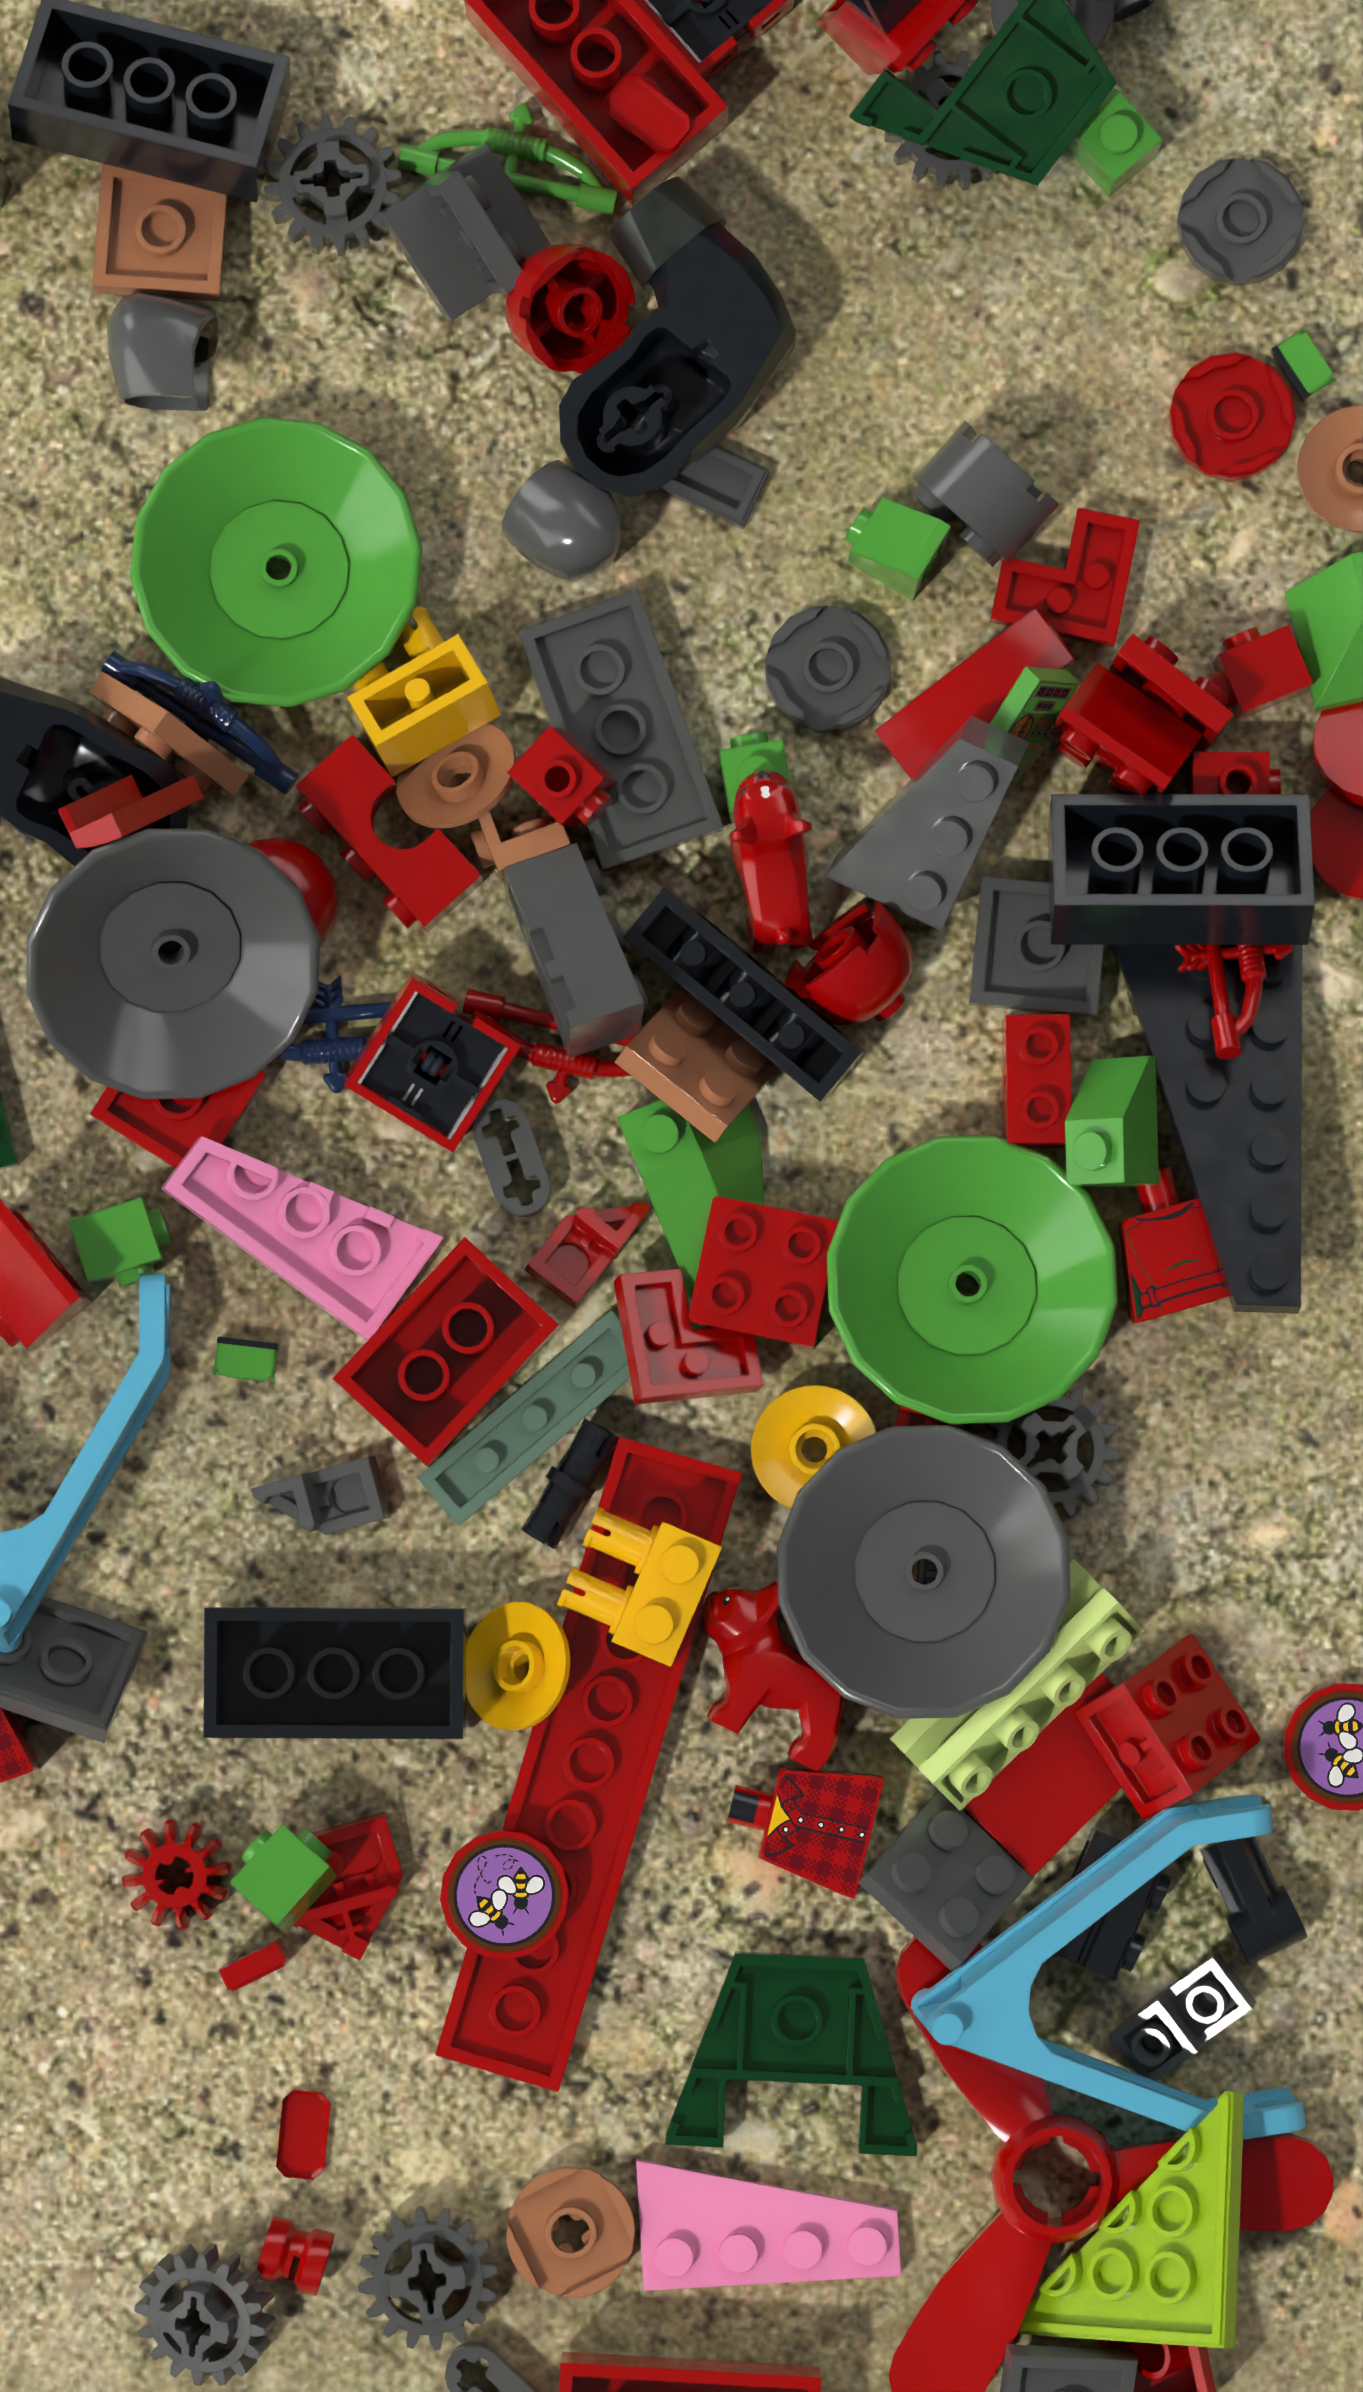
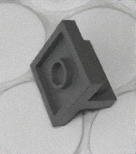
(465, 232)

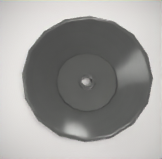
(181, 1018)
(853, 1586)

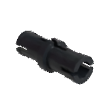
(570, 1483)

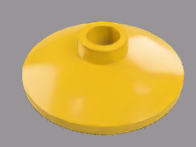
(792, 1420)
(498, 1663)

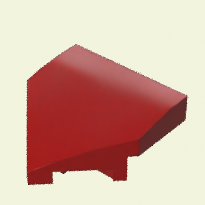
(122, 810)
(364, 1885)

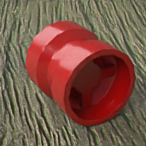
(295, 2255)

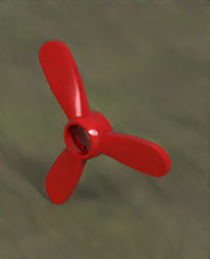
(987, 2290)

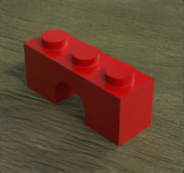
(421, 880)

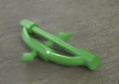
(516, 145)

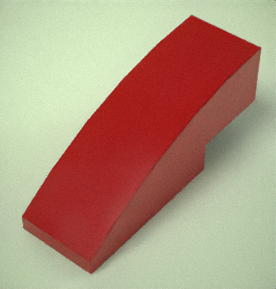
(972, 689)

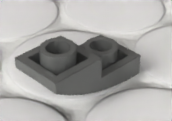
(1182, 2018)

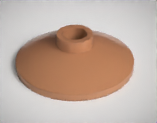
(1323, 468)
(458, 780)

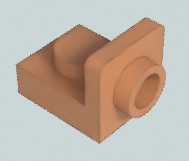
(528, 841)

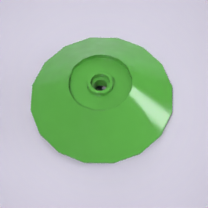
(264, 497)
(1012, 1227)

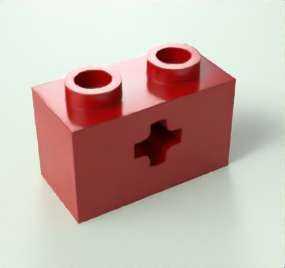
(1036, 1079)

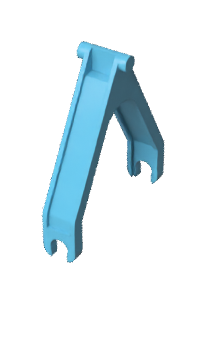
(37, 1551)
(988, 1996)

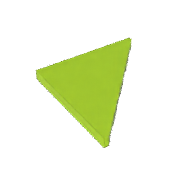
(1164, 2254)

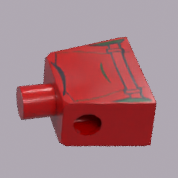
(1167, 1254)

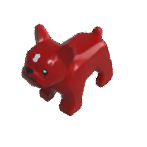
(772, 861)
(769, 1672)

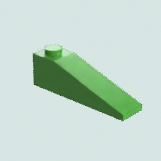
(688, 1170)

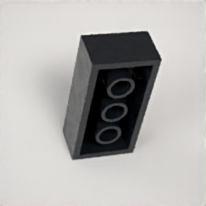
(149, 98)
(1180, 869)
(334, 1673)

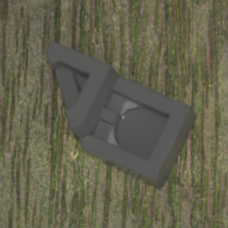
(330, 1497)

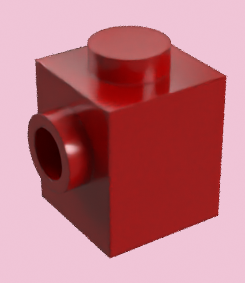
(1260, 671)
(1232, 773)
(564, 778)

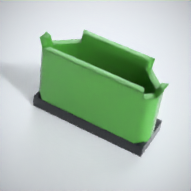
(1302, 365)
(246, 1359)

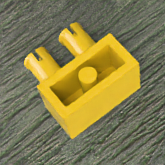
(423, 701)
(670, 1583)

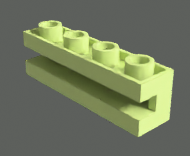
(970, 1750)

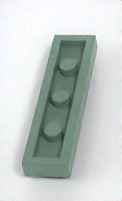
(530, 1421)

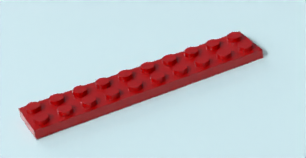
(587, 1785)

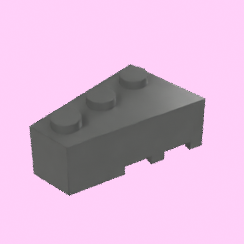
(933, 828)
(576, 949)

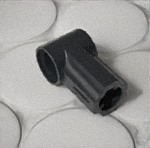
(1258, 1909)

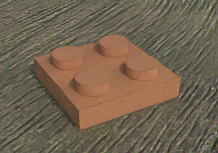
(158, 237)
(697, 1064)

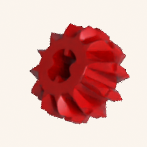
(167, 1855)

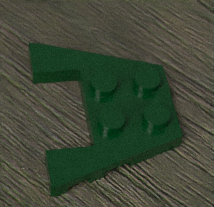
(1014, 102)
(797, 2024)

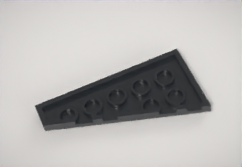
(1234, 1114)

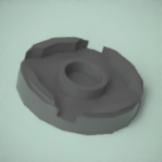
(1240, 221)
(827, 669)

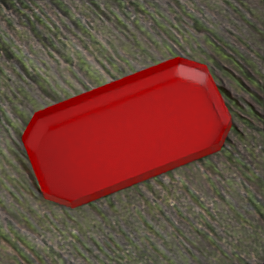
(647, 113)
(303, 2134)

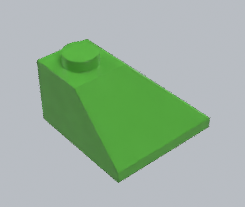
(1329, 631)

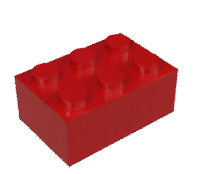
(446, 1352)

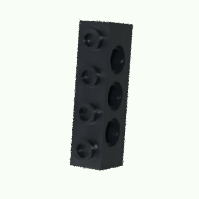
(744, 994)

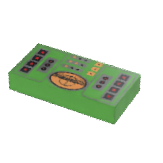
(1034, 707)

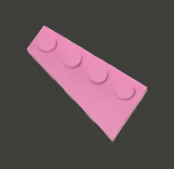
(317, 1241)
(743, 2232)

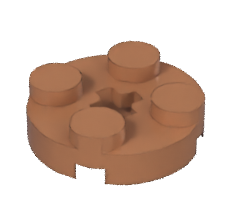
(559, 2267)

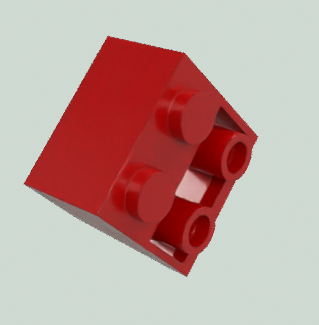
(903, 46)
(1123, 734)

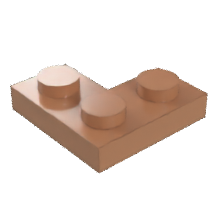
(164, 733)

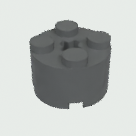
(984, 494)

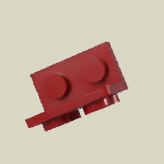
(762, 1271)
(1168, 1727)

